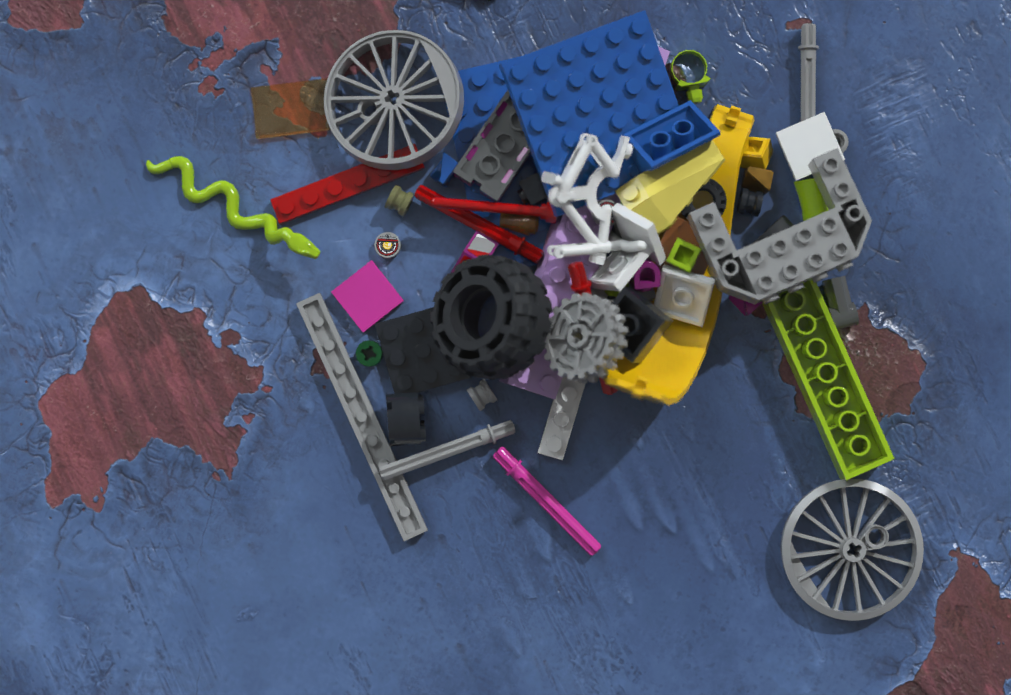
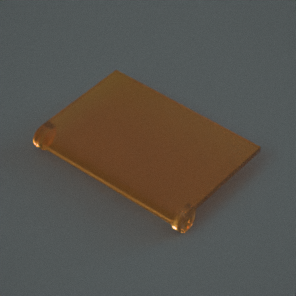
(289, 108)

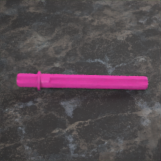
(546, 501)

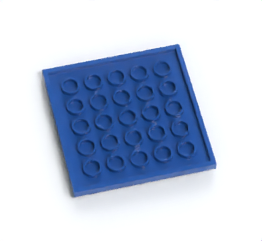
(593, 86)

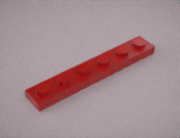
(338, 188)

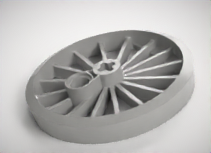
(446, 75)
(800, 577)

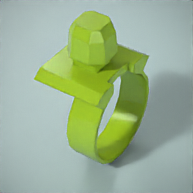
(693, 93)

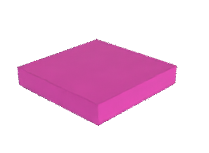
(367, 296)

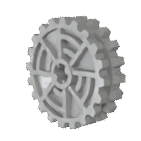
(585, 338)

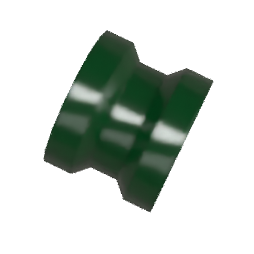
(374, 354)

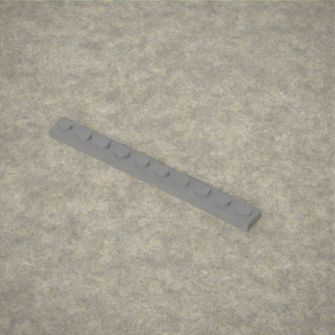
(361, 414)

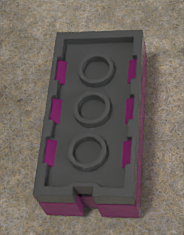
(495, 153)

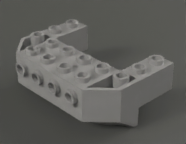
(795, 253)

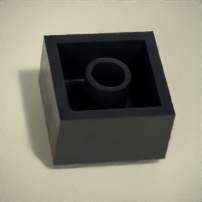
(644, 323)

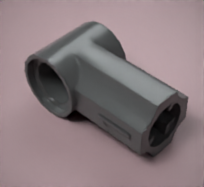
(839, 303)

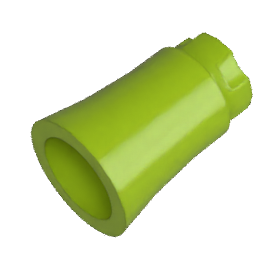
(810, 198)

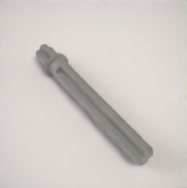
(808, 70)
(446, 450)

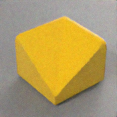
(757, 153)

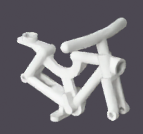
(564, 192)

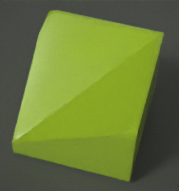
(683, 255)

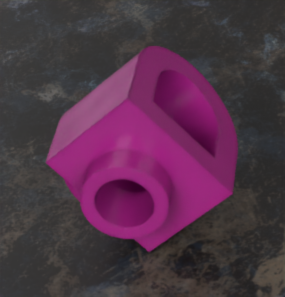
(646, 277)

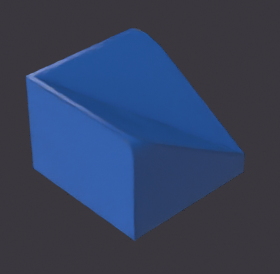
(444, 170)

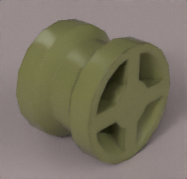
(399, 200)

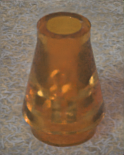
(520, 223)

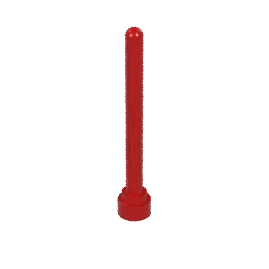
(544, 211)

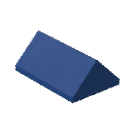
(670, 136)

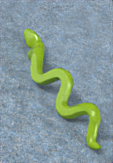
(295, 241)

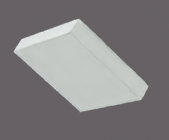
(806, 141)
(636, 228)
(618, 269)
(684, 295)

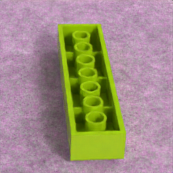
(828, 381)

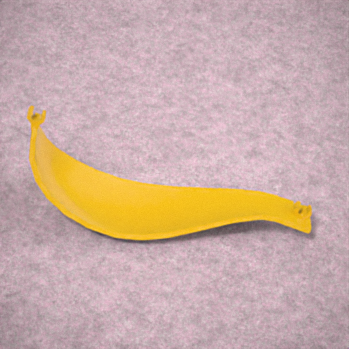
(680, 351)

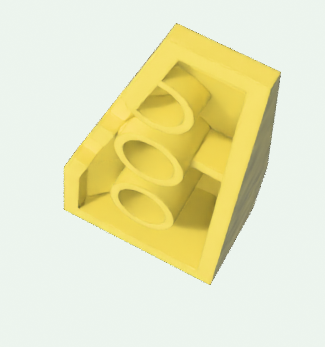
(667, 189)

